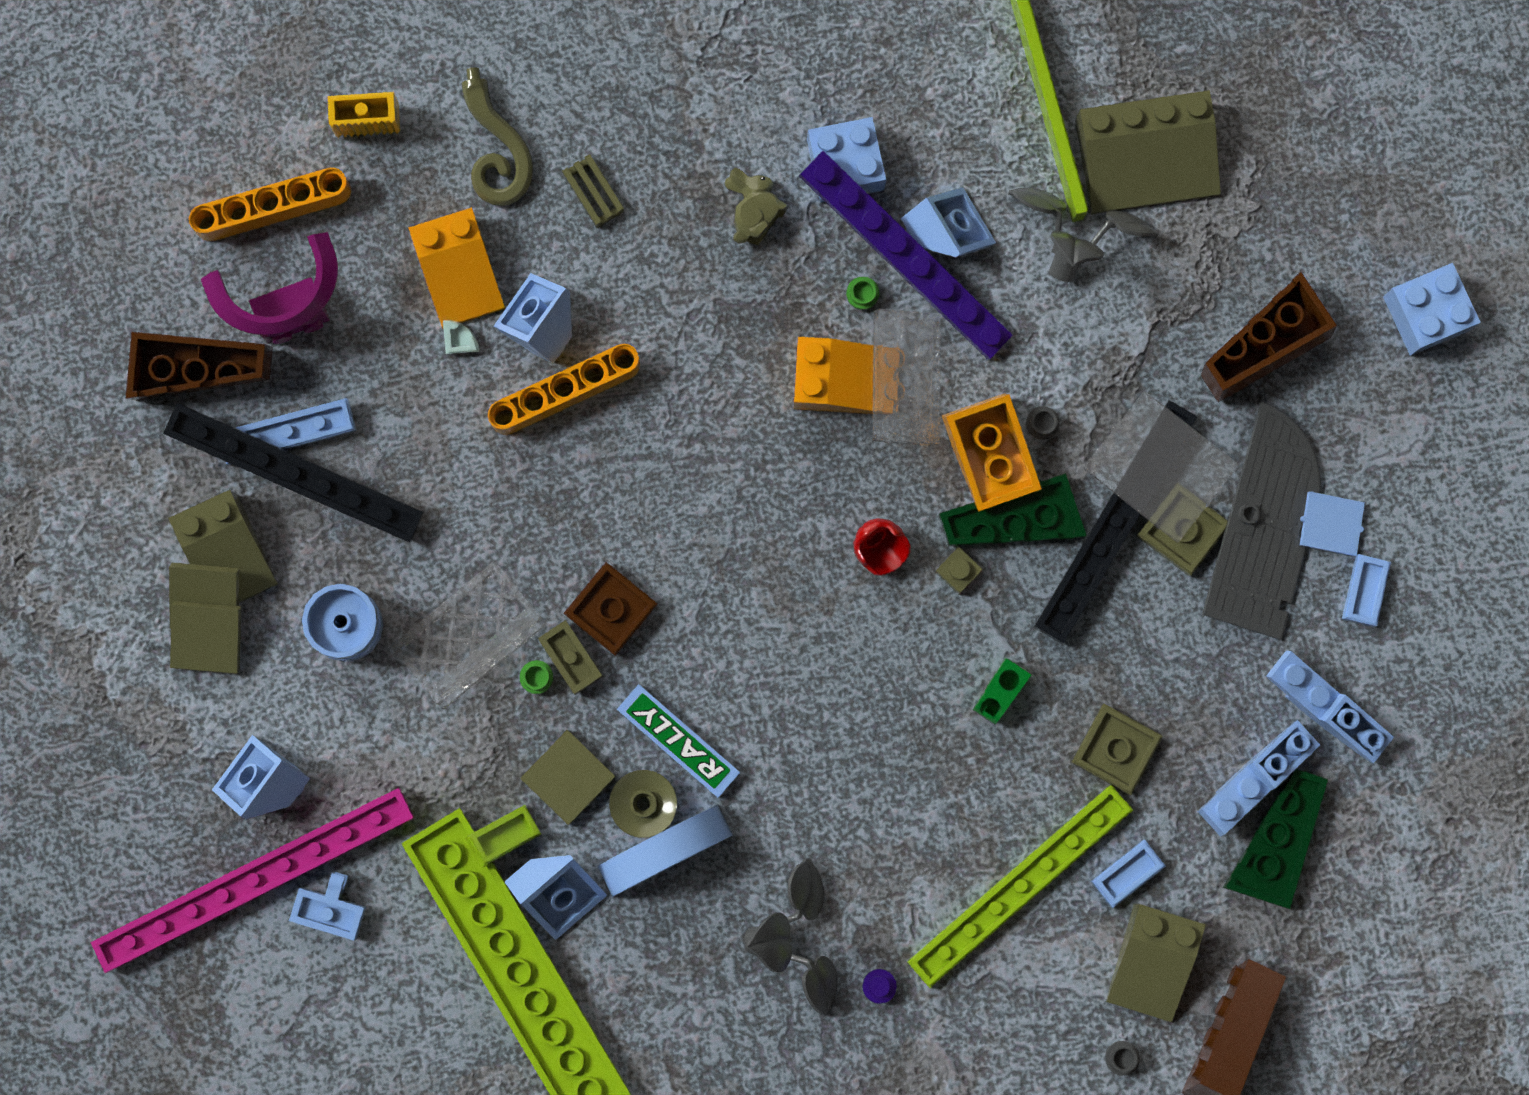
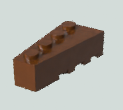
(1273, 337)
(181, 364)
(1236, 1031)

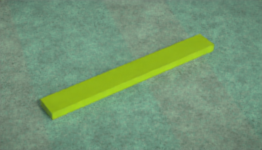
(1050, 109)
(1019, 886)

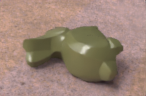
(757, 209)

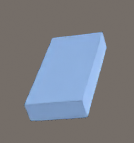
(1366, 590)
(1128, 873)

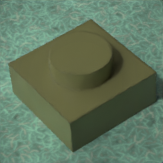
(958, 570)

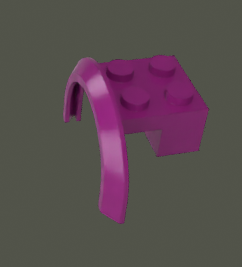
(285, 309)

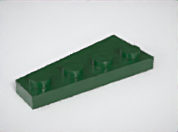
(1032, 517)
(1279, 846)

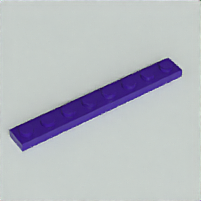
(905, 255)

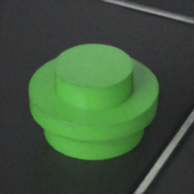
(862, 293)
(536, 677)

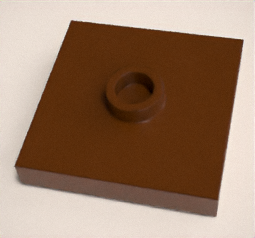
(610, 609)

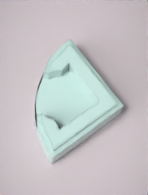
(459, 338)

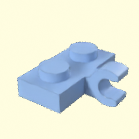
(328, 910)

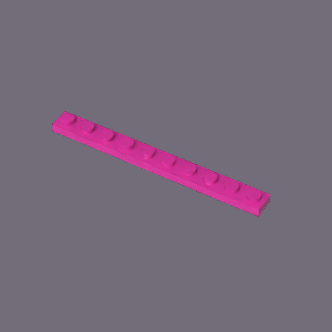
(252, 880)

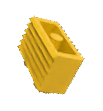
(364, 114)

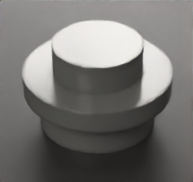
(1042, 422)
(1122, 1058)

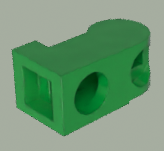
(1001, 691)

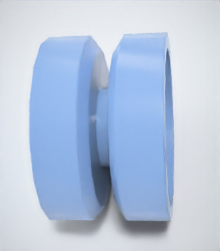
(323, 628)

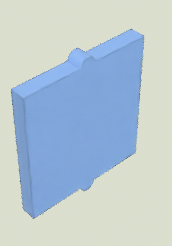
(1332, 524)

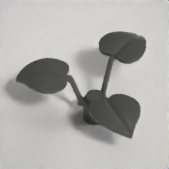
(1071, 250)
(772, 938)

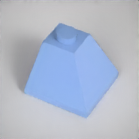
(948, 224)
(539, 318)
(260, 781)
(555, 892)

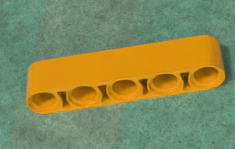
(255, 199)
(547, 387)

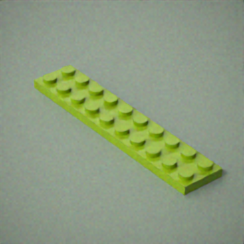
(512, 962)

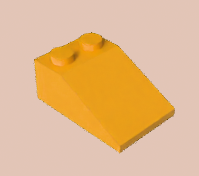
(457, 267)
(833, 376)
(992, 451)

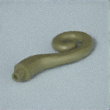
(479, 104)

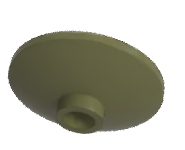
(625, 798)

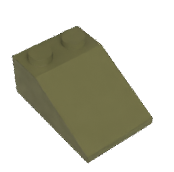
(222, 536)
(1154, 962)

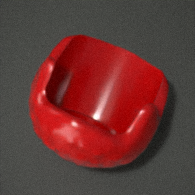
(881, 546)

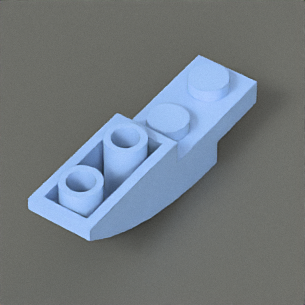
(1328, 707)
(1258, 778)

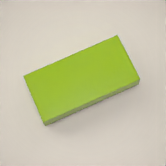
(503, 836)

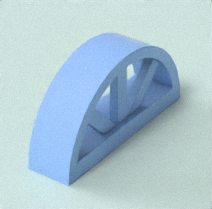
(664, 850)

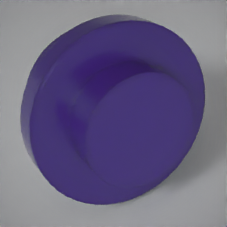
(879, 986)

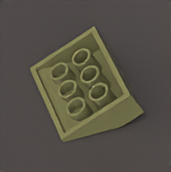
(1149, 152)

